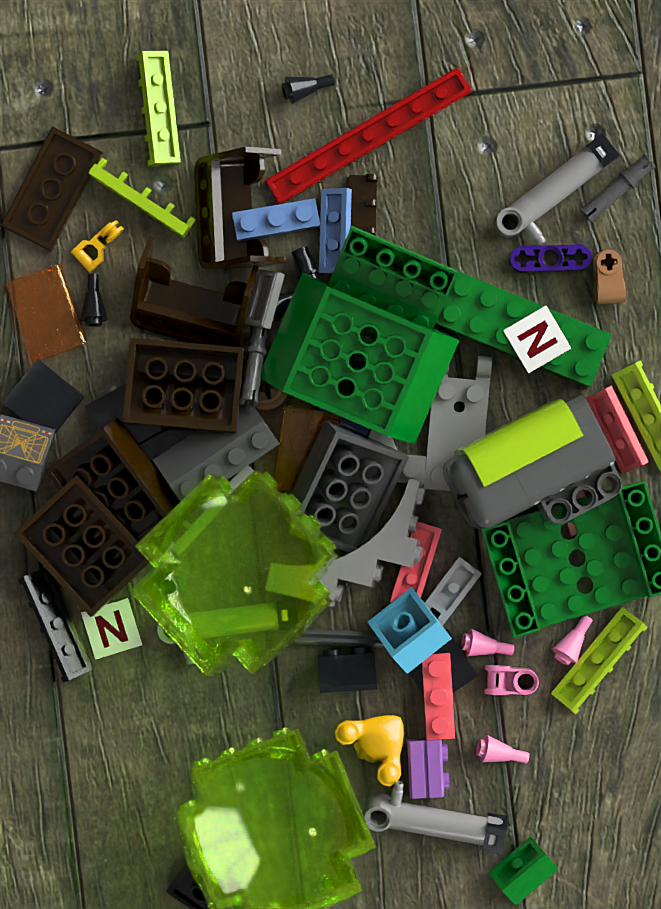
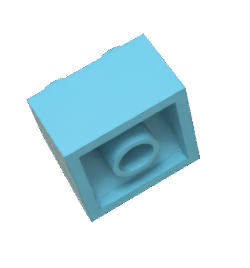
(409, 630)

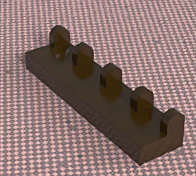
(363, 202)

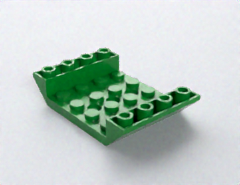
(392, 281)
(400, 366)
(534, 567)

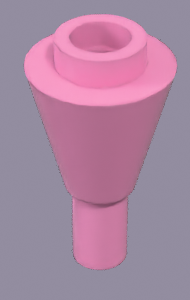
(479, 644)
(569, 647)
(495, 751)

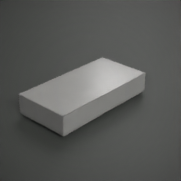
(264, 299)

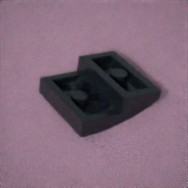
(43, 397)
(112, 406)

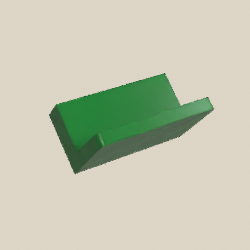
(523, 871)

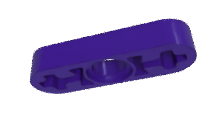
(571, 264)

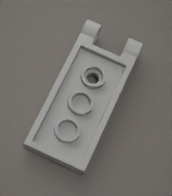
(454, 429)

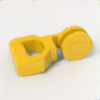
(109, 230)

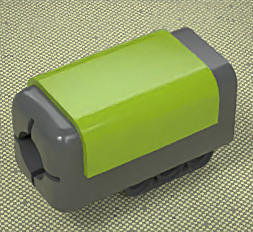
(534, 462)

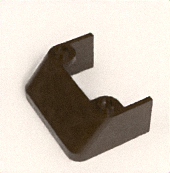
(224, 188)
(186, 309)

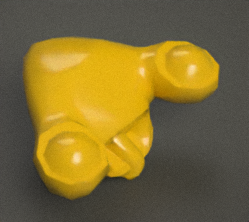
(376, 740)

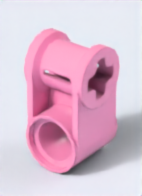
(508, 680)

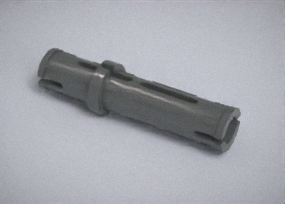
(626, 180)
(254, 357)

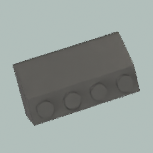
(215, 452)

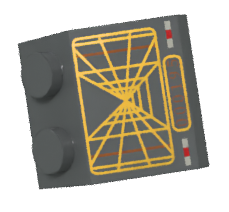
(24, 452)

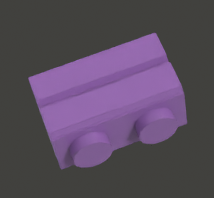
(426, 768)

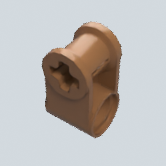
(608, 284)

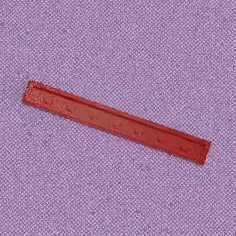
(368, 136)

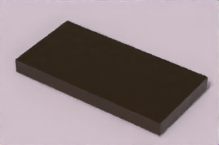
(51, 189)

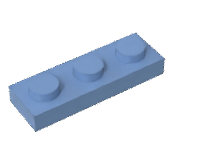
(276, 220)
(334, 226)

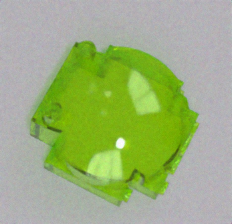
(235, 572)
(273, 827)

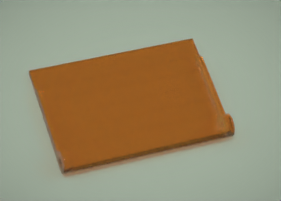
(46, 313)
(296, 439)

